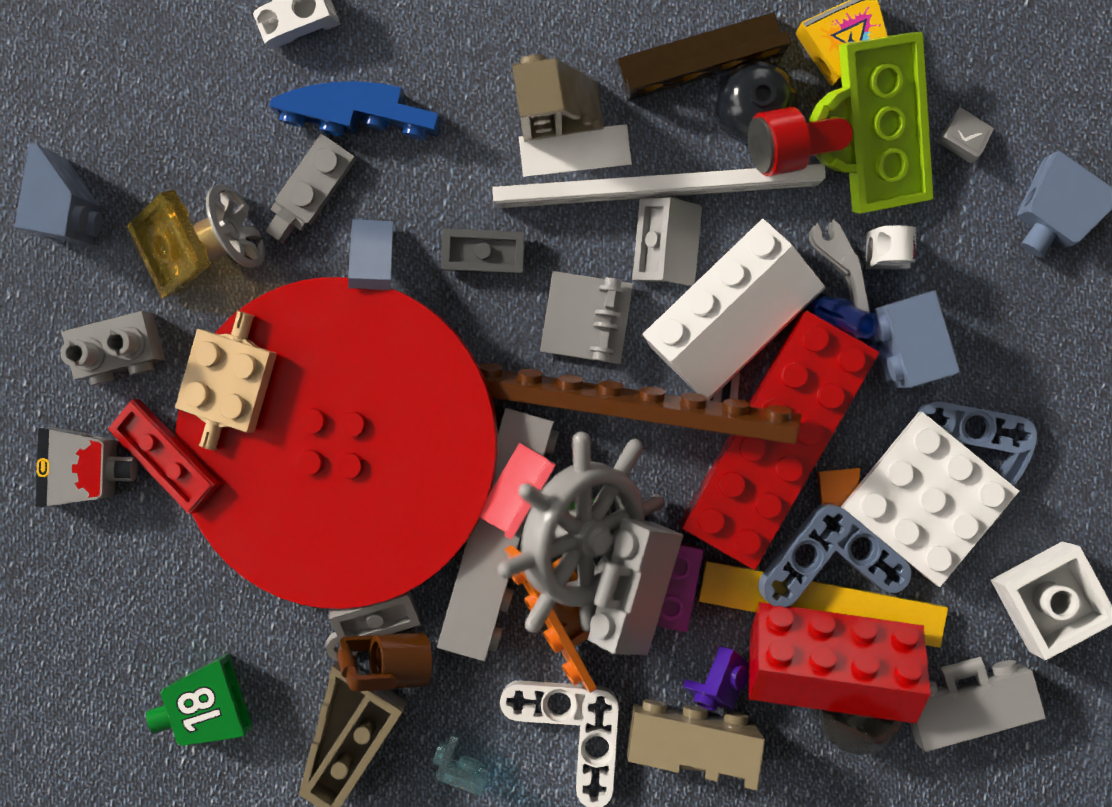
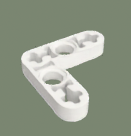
(578, 714)

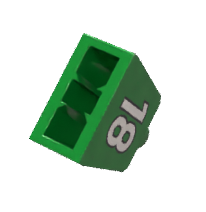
(203, 706)

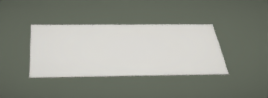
(576, 151)

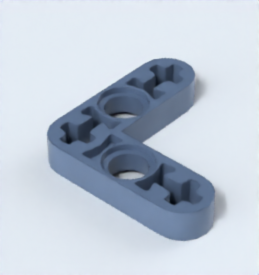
(837, 541)

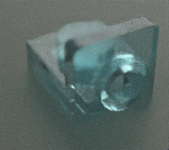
(462, 773)

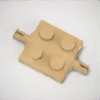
(226, 380)

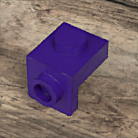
(723, 683)

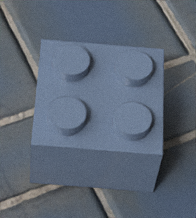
(913, 342)

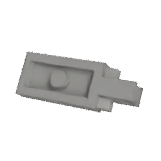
(309, 187)

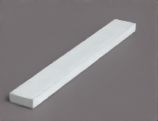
(652, 186)

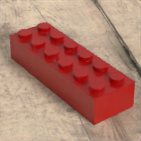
(760, 478)

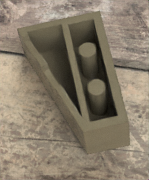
(555, 98)
(346, 738)
(695, 741)

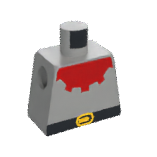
(78, 467)

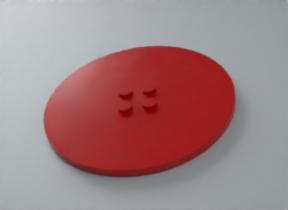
(362, 451)

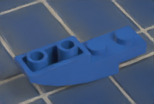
(341, 104)

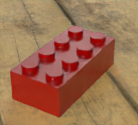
(838, 663)

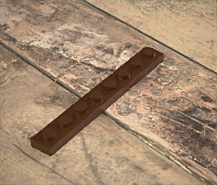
(646, 404)

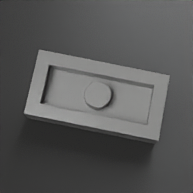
(667, 241)

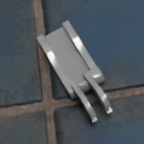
(844, 259)

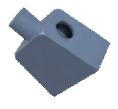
(1062, 204)

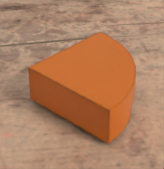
(837, 485)

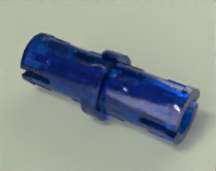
(853, 320)

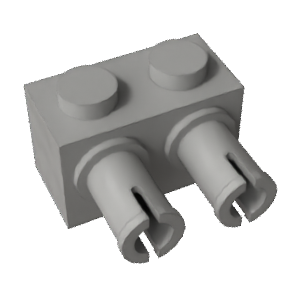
(112, 347)

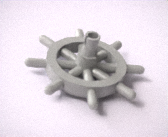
(577, 532)

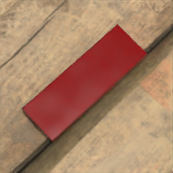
(164, 456)

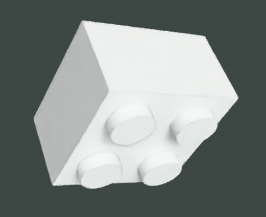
(1054, 600)

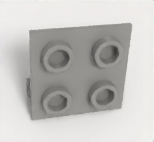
(586, 317)

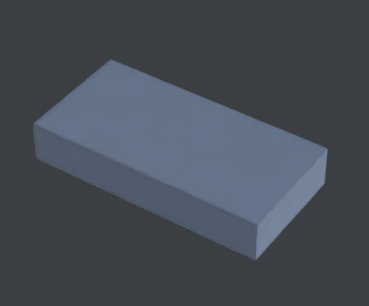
(370, 255)

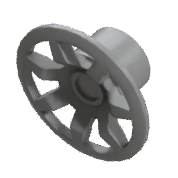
(224, 232)

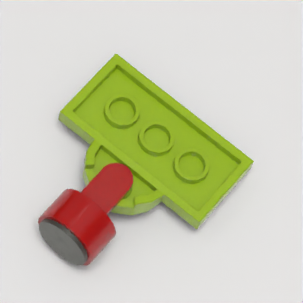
(866, 127)

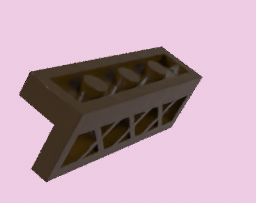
(702, 56)

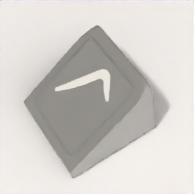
(965, 135)

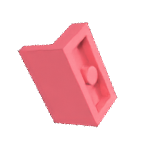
(503, 504)

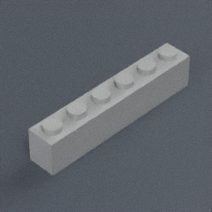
(479, 588)

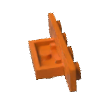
(563, 628)

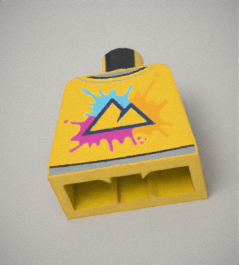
(841, 24)

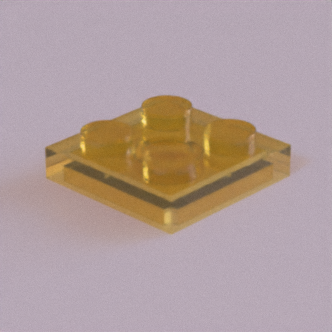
(168, 243)

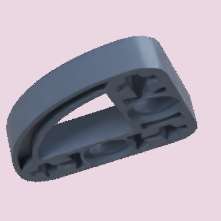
(1019, 454)

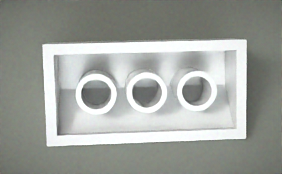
(734, 310)

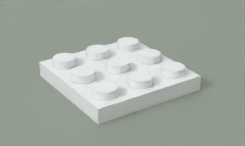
(930, 498)

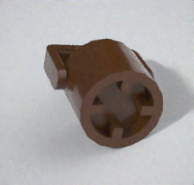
(393, 661)

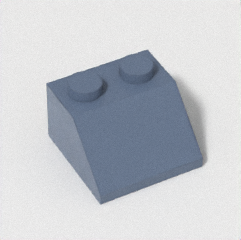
(56, 200)

